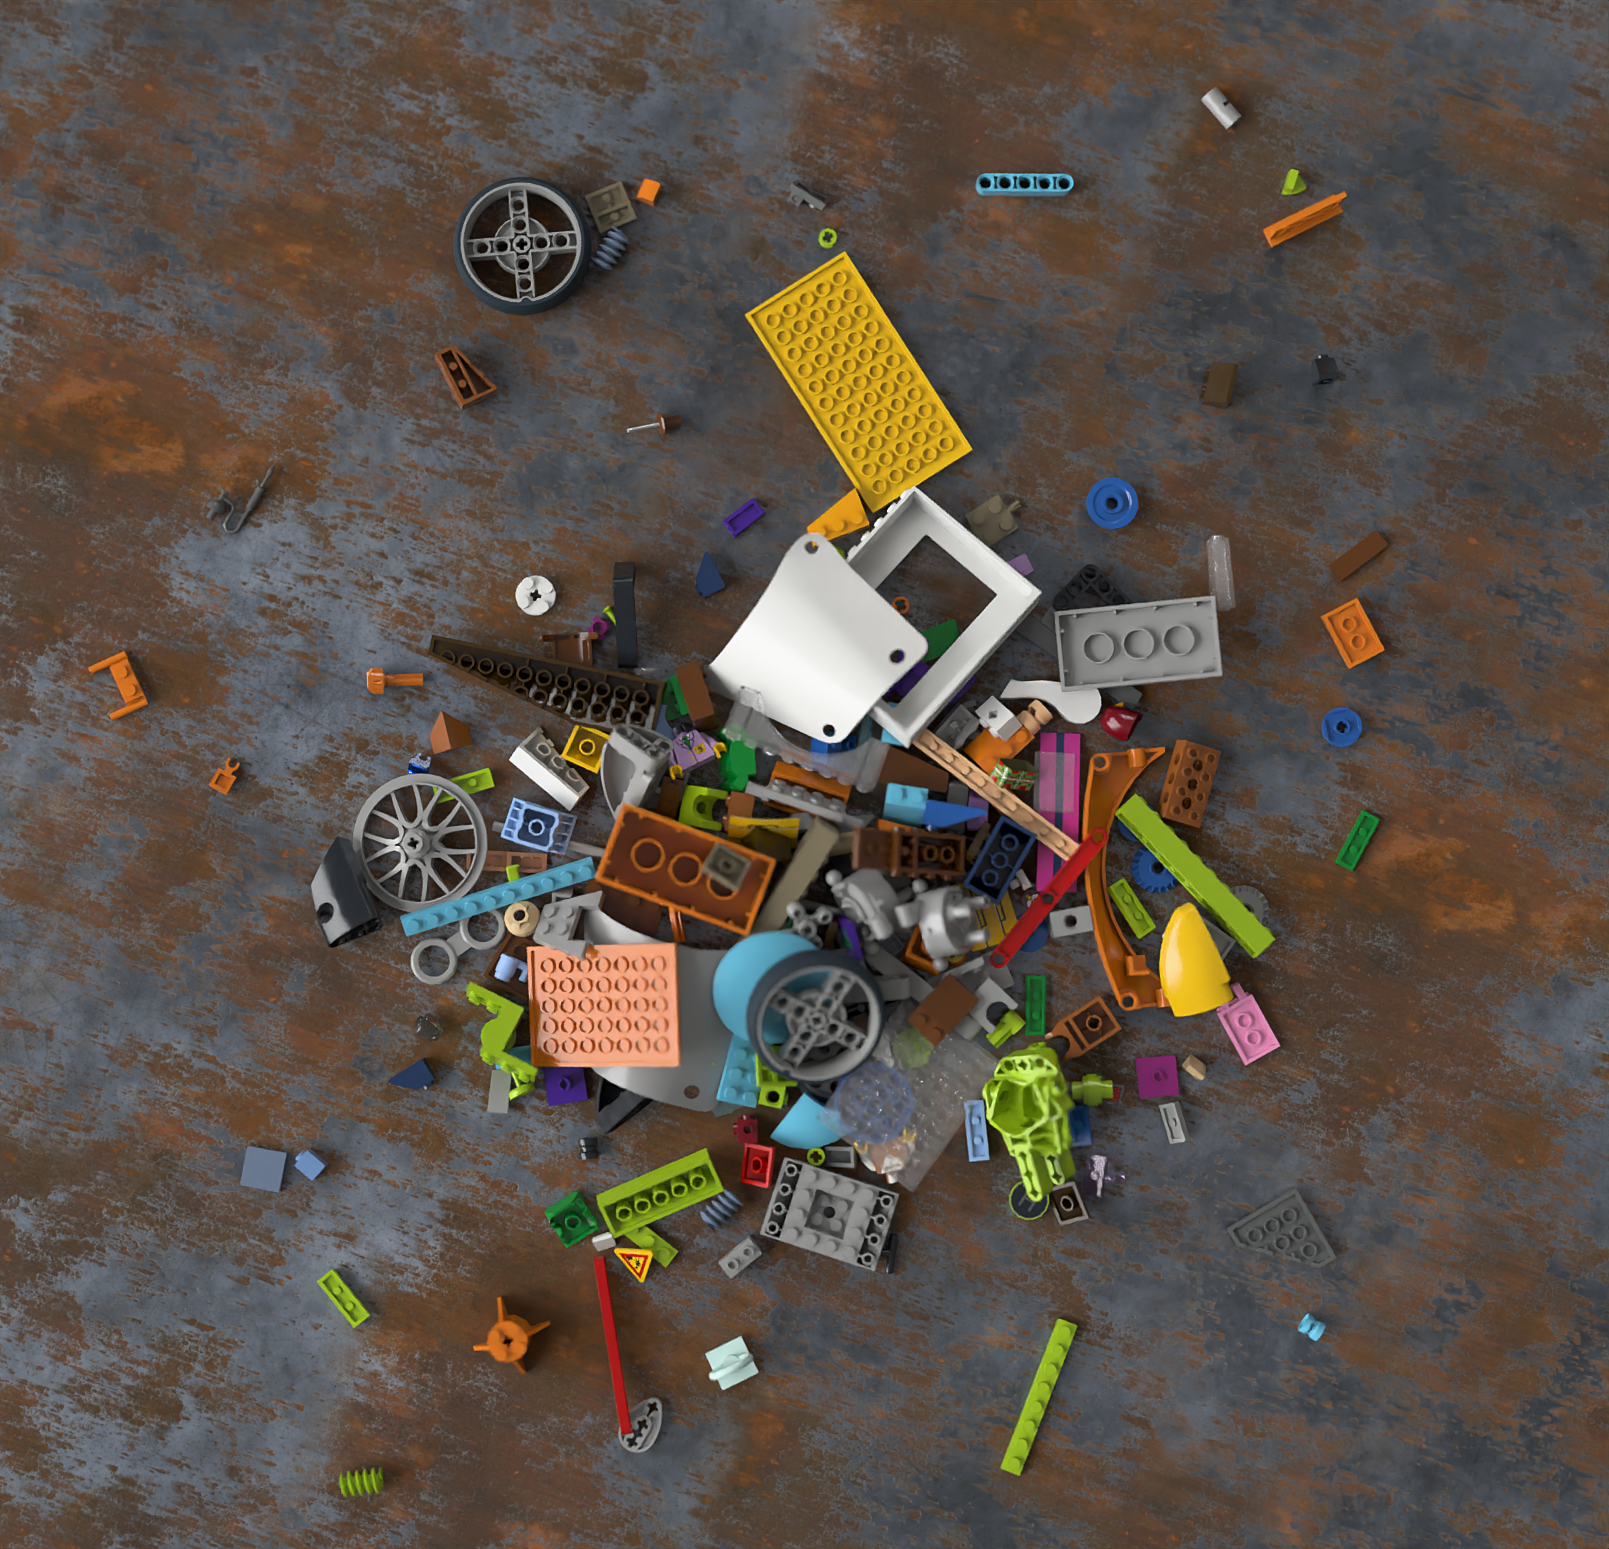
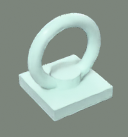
(731, 1363)

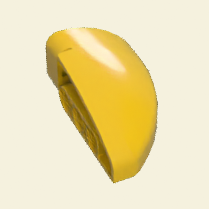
(1191, 966)

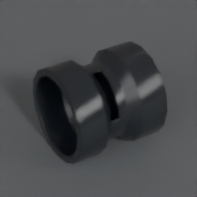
(588, 1148)

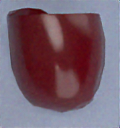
(1120, 722)

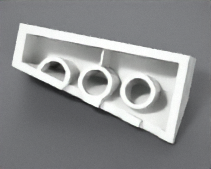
(549, 770)

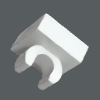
(1021, 879)

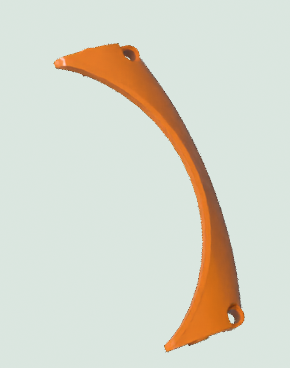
(1102, 797)

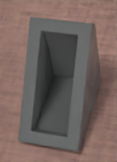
(840, 1156)

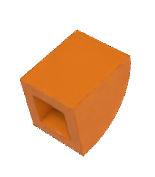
(649, 192)

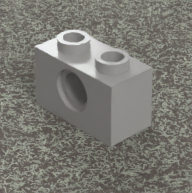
(740, 1256)

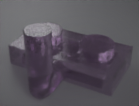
(1097, 1175)

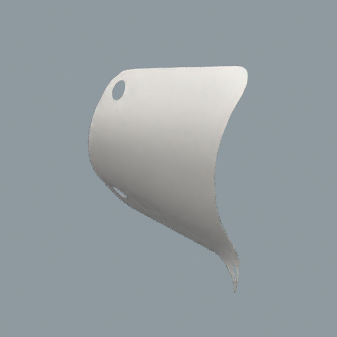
(817, 645)

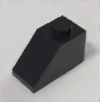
(1324, 370)

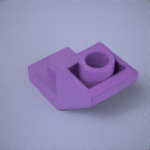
(976, 801)

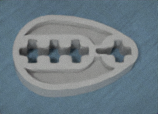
(649, 1433)

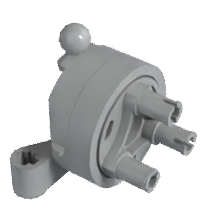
(869, 904)
(945, 920)

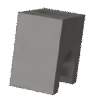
(1058, 925)
(987, 993)

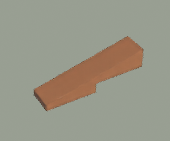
(500, 860)

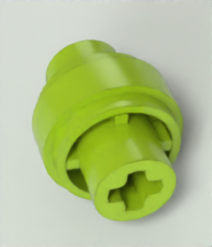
(1092, 1090)

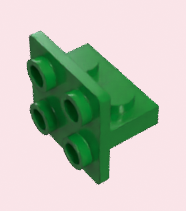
(674, 699)

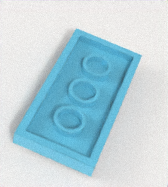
(739, 1074)

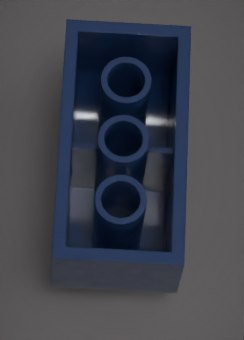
(999, 859)

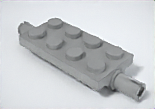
(799, 798)

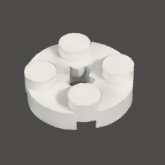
(529, 586)

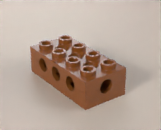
(1176, 783)

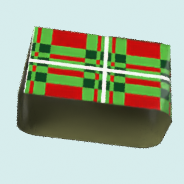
(1014, 774)

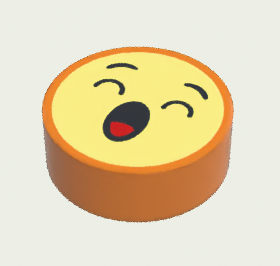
(956, 960)

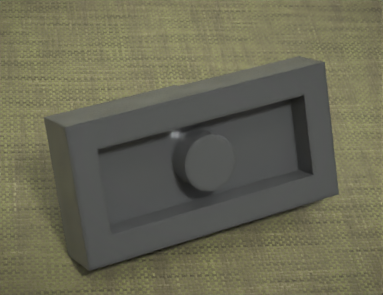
(801, 191)

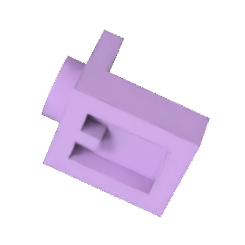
(1021, 565)

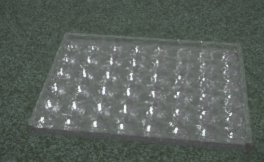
(909, 1097)

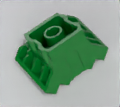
(736, 764)

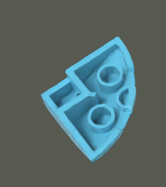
(802, 1128)

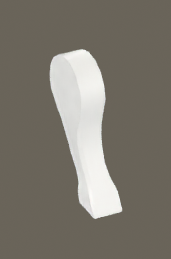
(1073, 706)

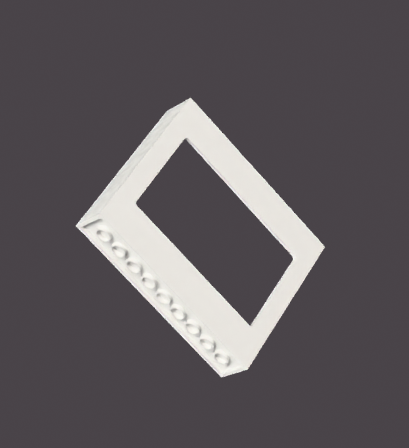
(1016, 597)

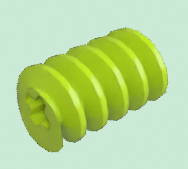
(361, 1482)

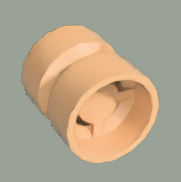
(1034, 716)

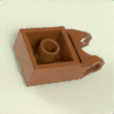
(1078, 1031)

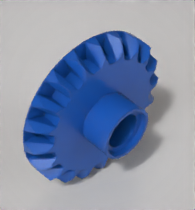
(1124, 497)
(1145, 875)

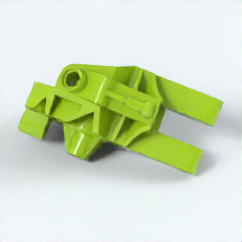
(1033, 1127)

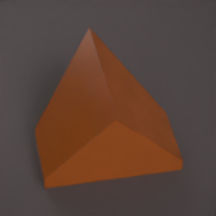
(449, 734)

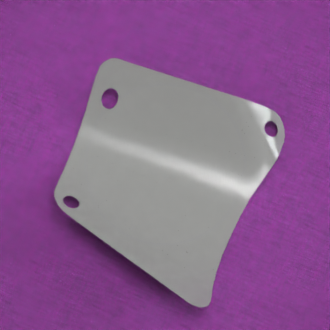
(702, 1031)

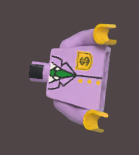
(692, 751)

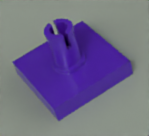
(565, 1084)

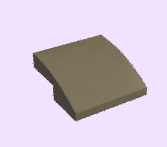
(610, 206)

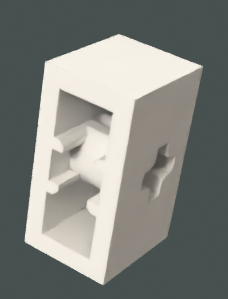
(998, 719)

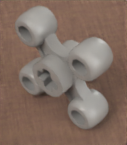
(806, 925)

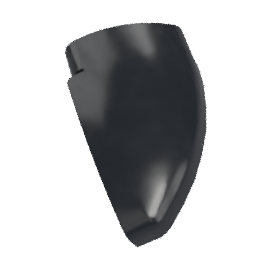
(617, 1105)

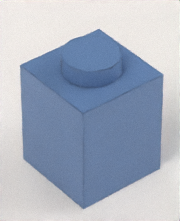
(310, 1164)

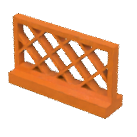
(1304, 219)

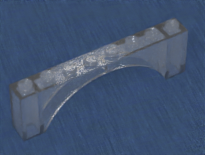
(750, 724)

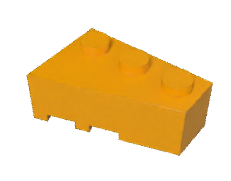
(841, 519)

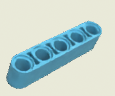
(1015, 188)

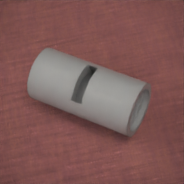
(1221, 108)

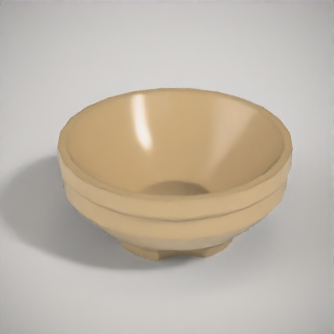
(528, 924)

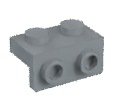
(956, 726)

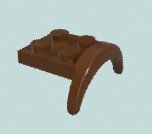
(572, 647)

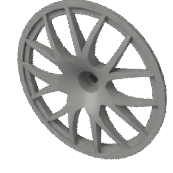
(429, 841)

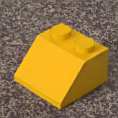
(585, 747)

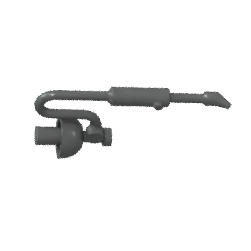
(217, 506)

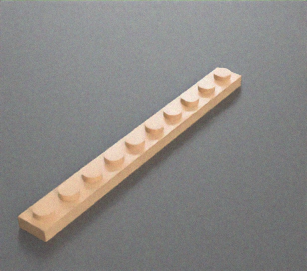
(997, 796)

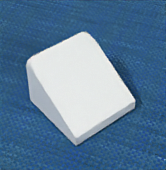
(604, 1241)

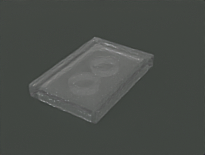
(1055, 782)

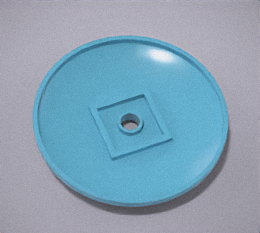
(742, 970)

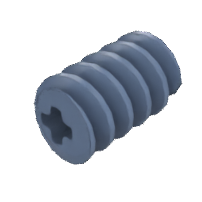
(610, 249)
(721, 1209)

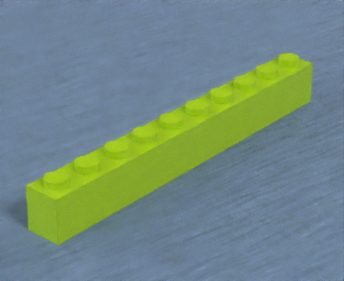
(1195, 876)

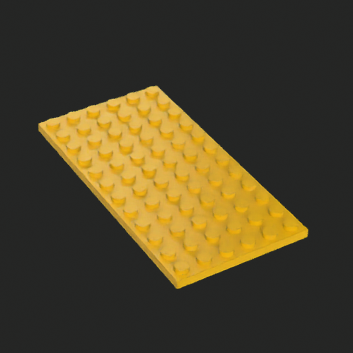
(858, 382)

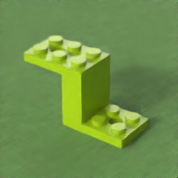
(501, 1033)

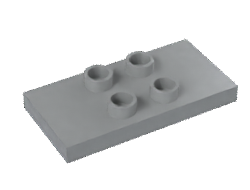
(1138, 644)

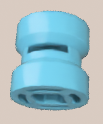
(1311, 1327)

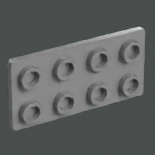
(976, 970)

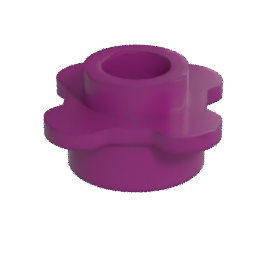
(604, 627)

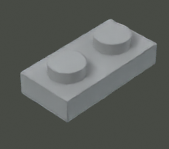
(1174, 1122)

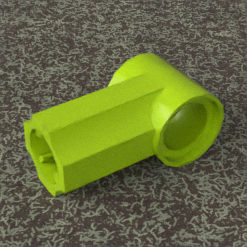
(1008, 1025)

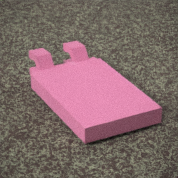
(1246, 1026)

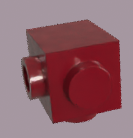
(746, 1129)

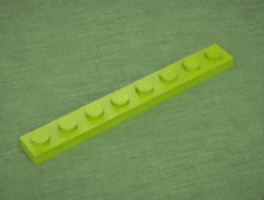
(1038, 1396)

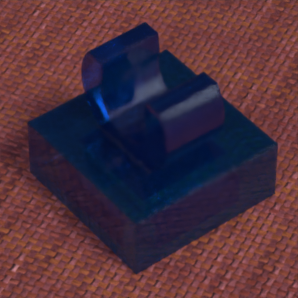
(419, 766)

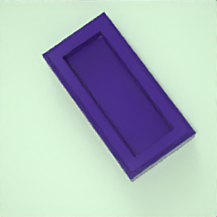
(743, 517)

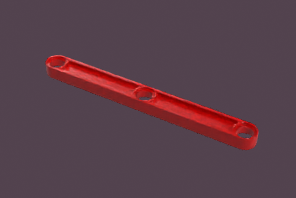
(1057, 887)
(612, 1345)

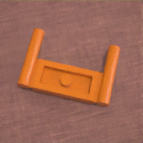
(126, 682)

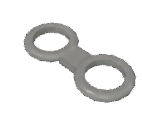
(455, 947)

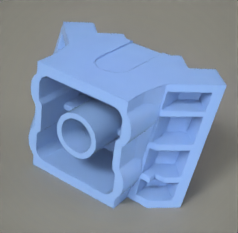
(539, 826)

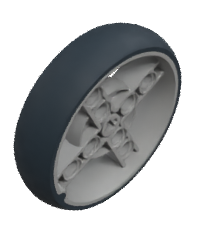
(466, 250)
(860, 1043)

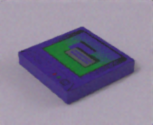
(850, 938)

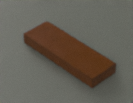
(1358, 555)

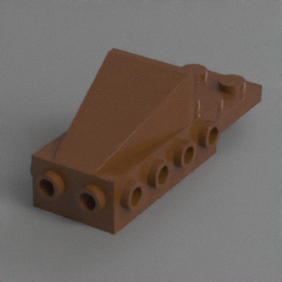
(910, 852)

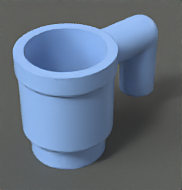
(507, 967)

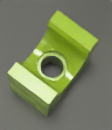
(698, 805)

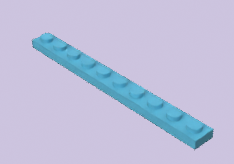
(498, 896)

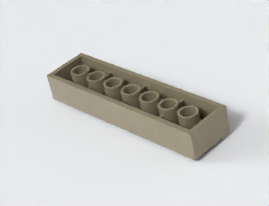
(795, 876)

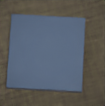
(263, 1168)

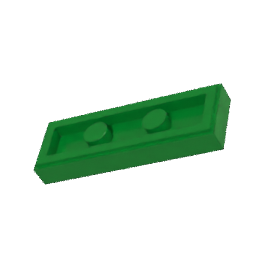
(1357, 840)
(1035, 1005)

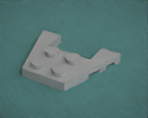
(560, 921)

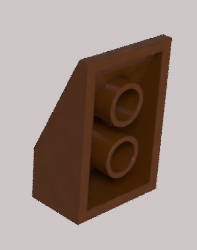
(942, 1009)

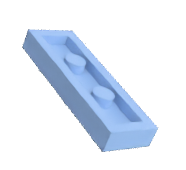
(977, 1133)

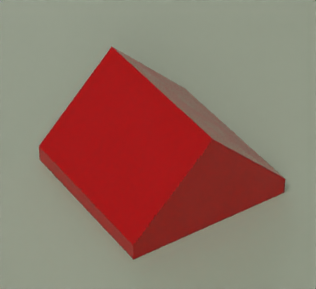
(758, 1164)

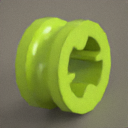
(822, 236)
(811, 1160)

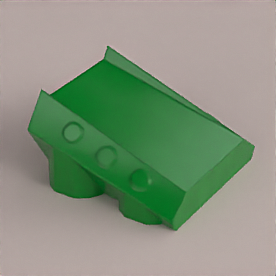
(571, 1219)

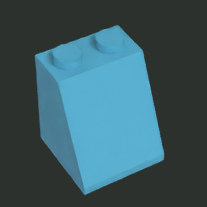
(905, 805)

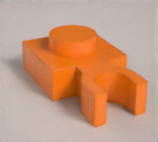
(223, 779)

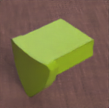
(1293, 183)

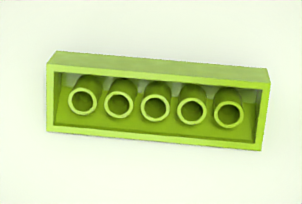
(659, 1193)

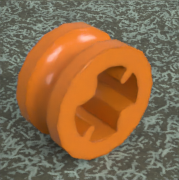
(906, 604)

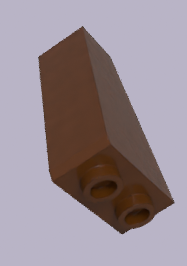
(910, 771)

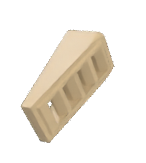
(1194, 1067)

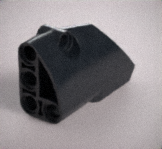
(343, 894)

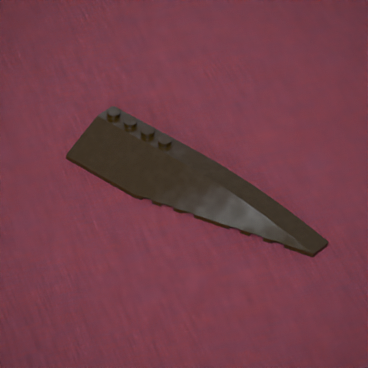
(565, 689)

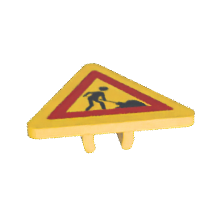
(636, 1261)

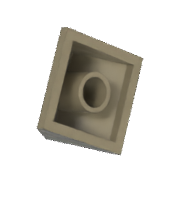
(726, 866)

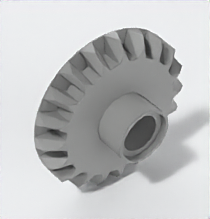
(1254, 901)

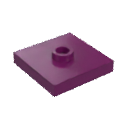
(1157, 1076)

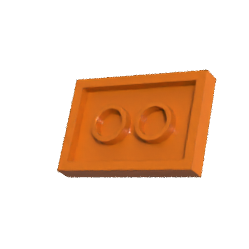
(1352, 633)

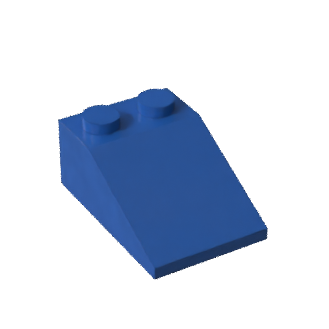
(945, 814)

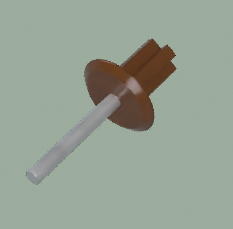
(661, 424)

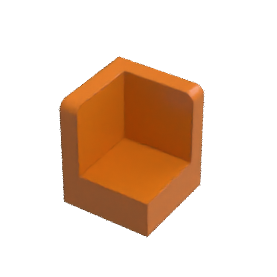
(1135, 965)

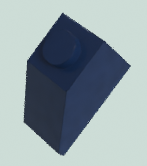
(708, 578)
(415, 1077)

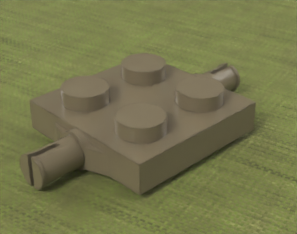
(992, 520)

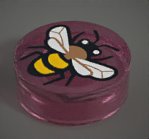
(1028, 897)

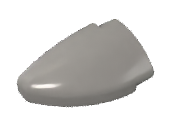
(633, 765)

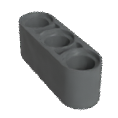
(957, 794)

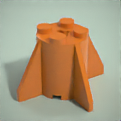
(515, 1328)

